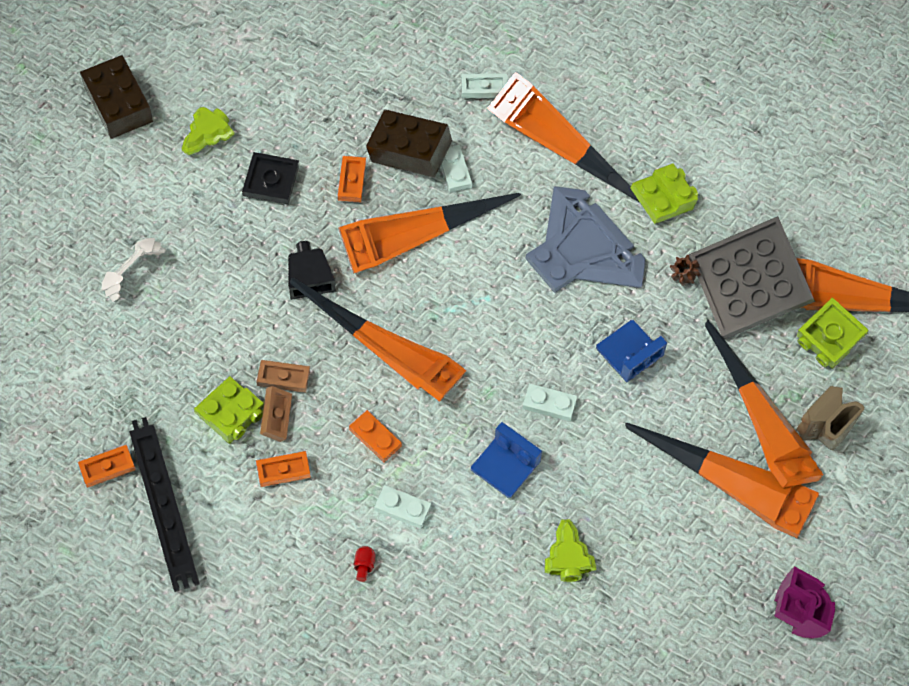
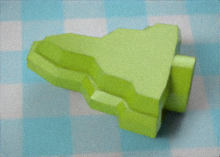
(206, 129)
(568, 554)

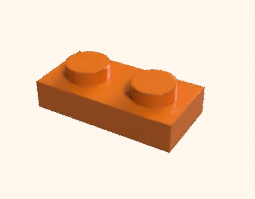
(351, 179)
(375, 436)
(106, 466)
(283, 469)

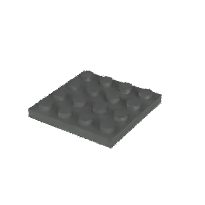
(751, 278)

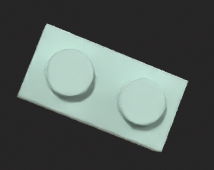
(482, 85)
(455, 170)
(549, 402)
(402, 507)

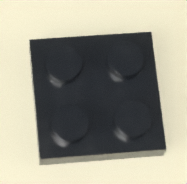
(270, 178)

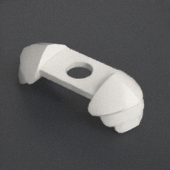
(112, 280)

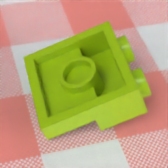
(665, 193)
(831, 333)
(230, 410)

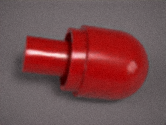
(364, 562)

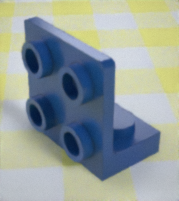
(631, 350)
(507, 461)

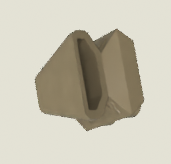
(829, 418)

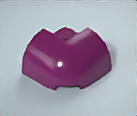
(804, 604)

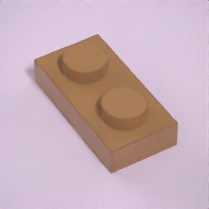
(283, 376)
(276, 414)

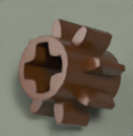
(688, 275)

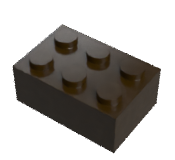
(116, 96)
(409, 143)

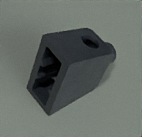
(311, 269)

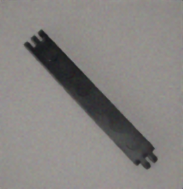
(163, 505)

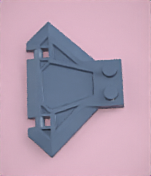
(584, 245)

